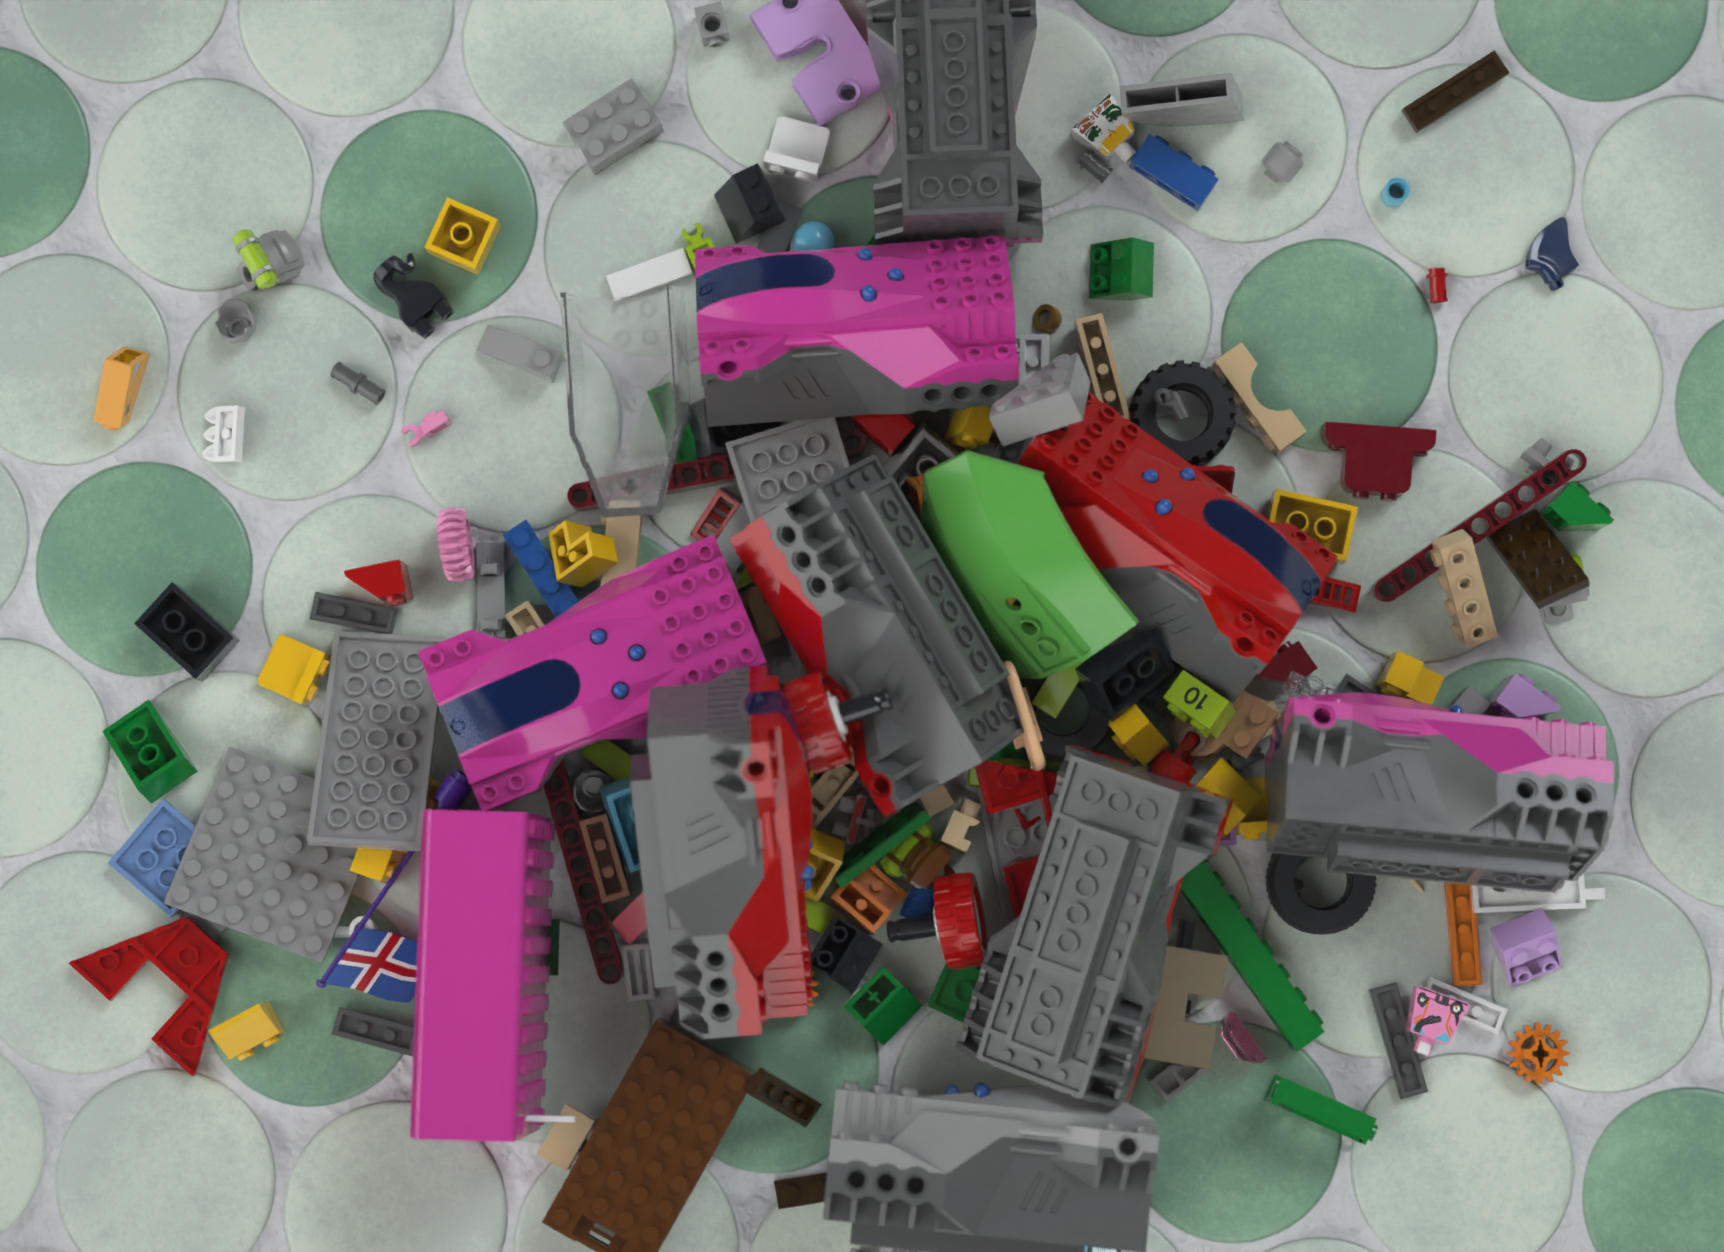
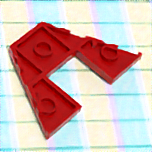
(1007, 787)
(186, 958)

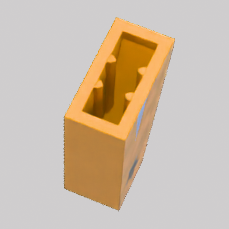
(120, 387)

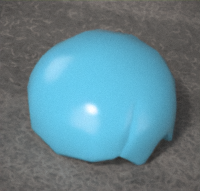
(813, 236)

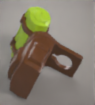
(918, 859)

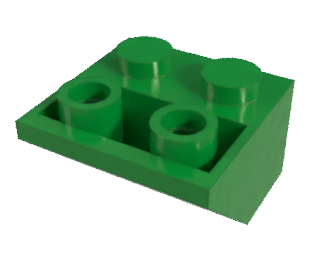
(1121, 269)
(1575, 511)
(883, 1005)

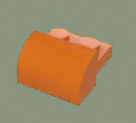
(869, 898)

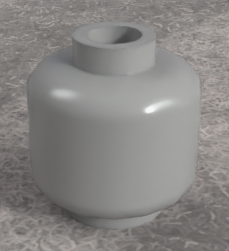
(1282, 162)

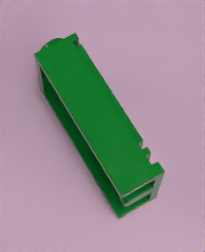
(1321, 1110)

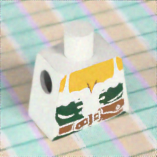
(1106, 131)

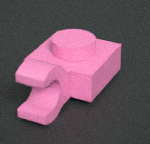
(432, 424)

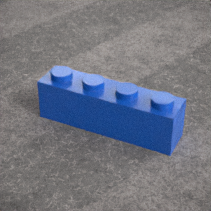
(540, 568)

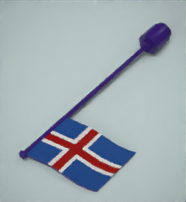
(380, 959)

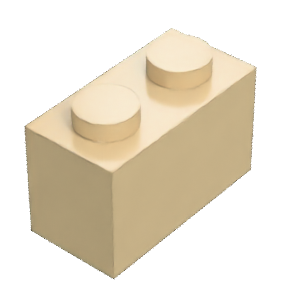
(567, 1138)

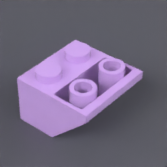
(1519, 699)
(1526, 947)

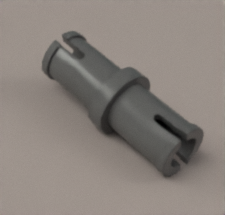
(358, 383)

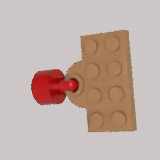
(1241, 735)

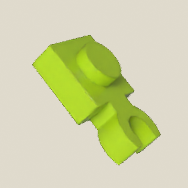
(696, 242)

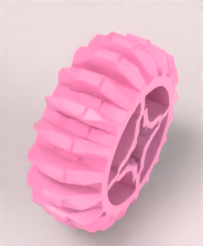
(456, 544)

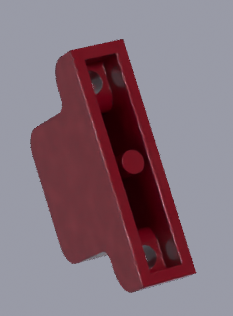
(1376, 457)

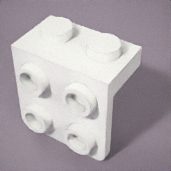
(796, 149)

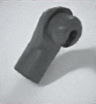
(1172, 401)

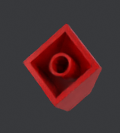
(885, 430)
(384, 580)

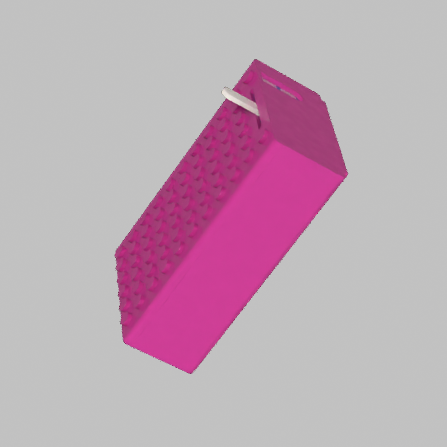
(482, 976)

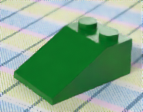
(149, 751)

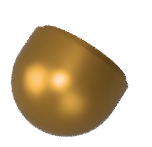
(1054, 321)

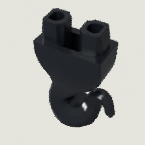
(414, 298)

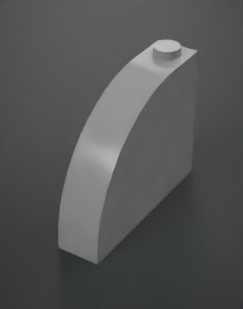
(1184, 101)

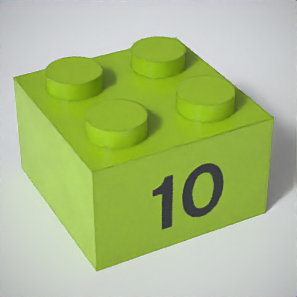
(1200, 704)

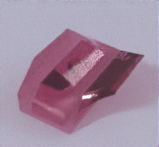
(1240, 1040)

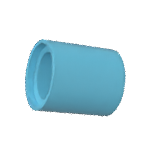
(1398, 183)

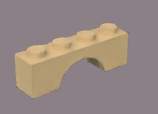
(1277, 427)

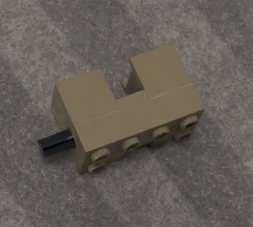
(1185, 973)

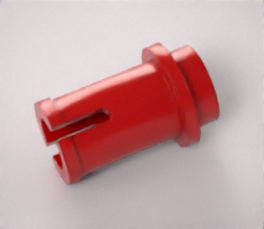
(1437, 285)

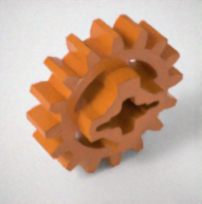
(1536, 1042)

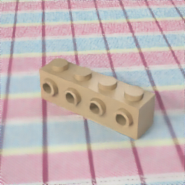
(1464, 588)

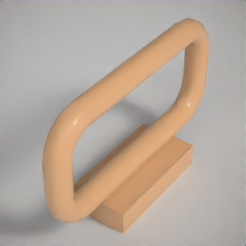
(1032, 736)

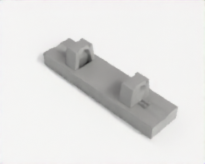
(491, 589)

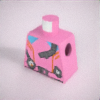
(1433, 1018)

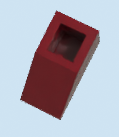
(1289, 659)

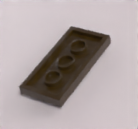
(1538, 559)

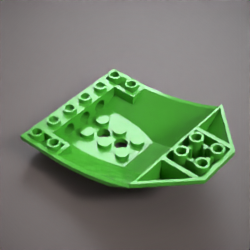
(1010, 540)

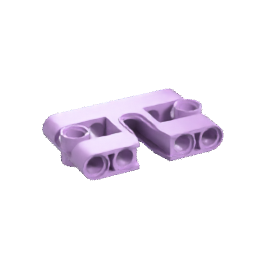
(841, 67)

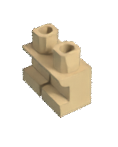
(957, 827)

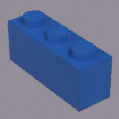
(1174, 171)

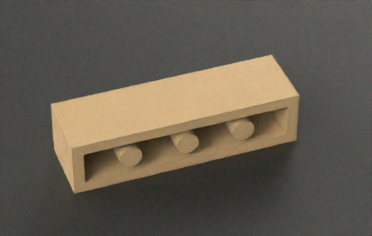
(1100, 362)
(627, 539)

